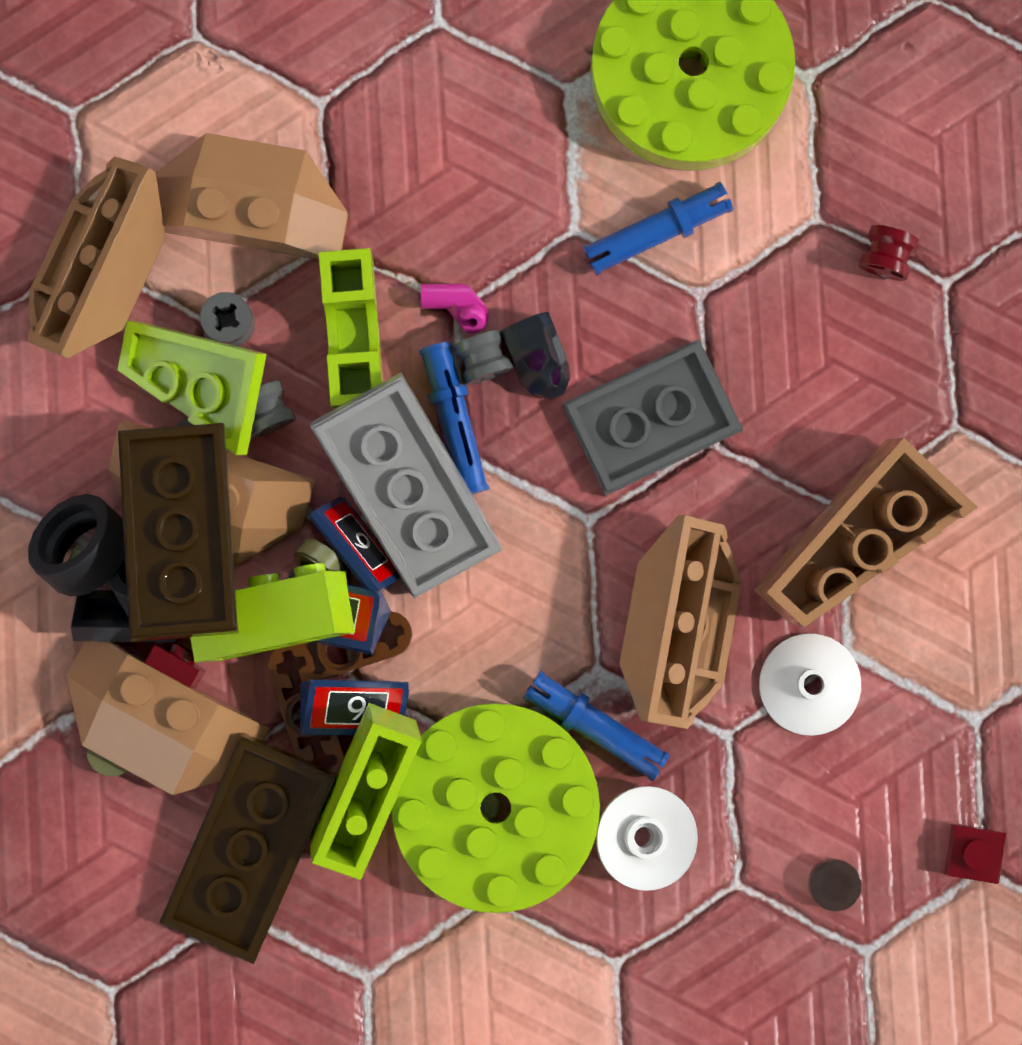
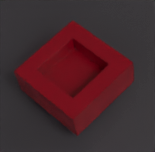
(176, 663)
(975, 853)

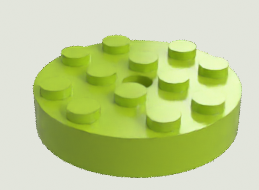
(683, 117)
(488, 861)

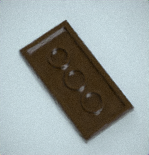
(177, 532)
(248, 848)

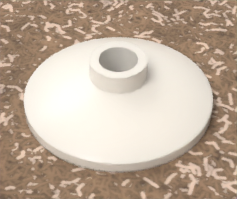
(784, 677)
(670, 843)

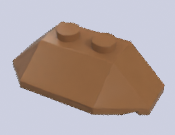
(251, 197)
(97, 260)
(264, 500)
(680, 622)
(151, 721)

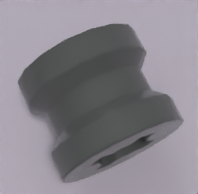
(235, 326)
(483, 357)
(270, 410)

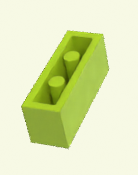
(283, 614)
(364, 791)

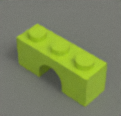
(351, 323)

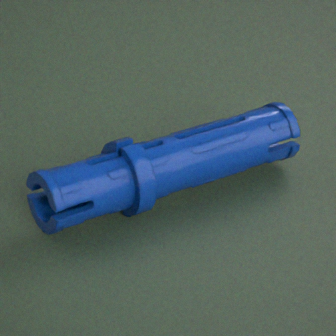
(658, 228)
(452, 413)
(595, 725)

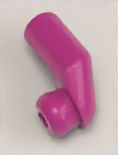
(459, 301)

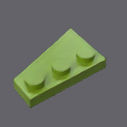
(196, 376)

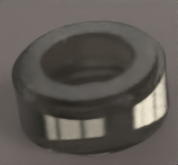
(834, 884)

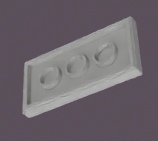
(406, 485)

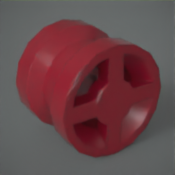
(888, 252)

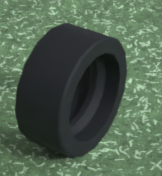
(61, 528)

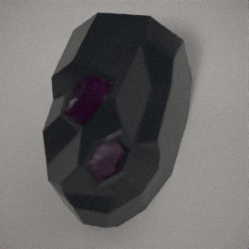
(538, 356)

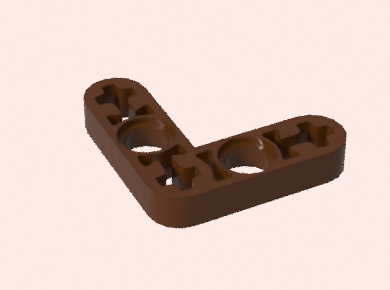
(320, 668)

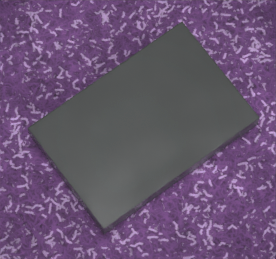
(652, 417)

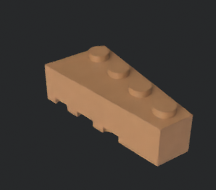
(863, 532)

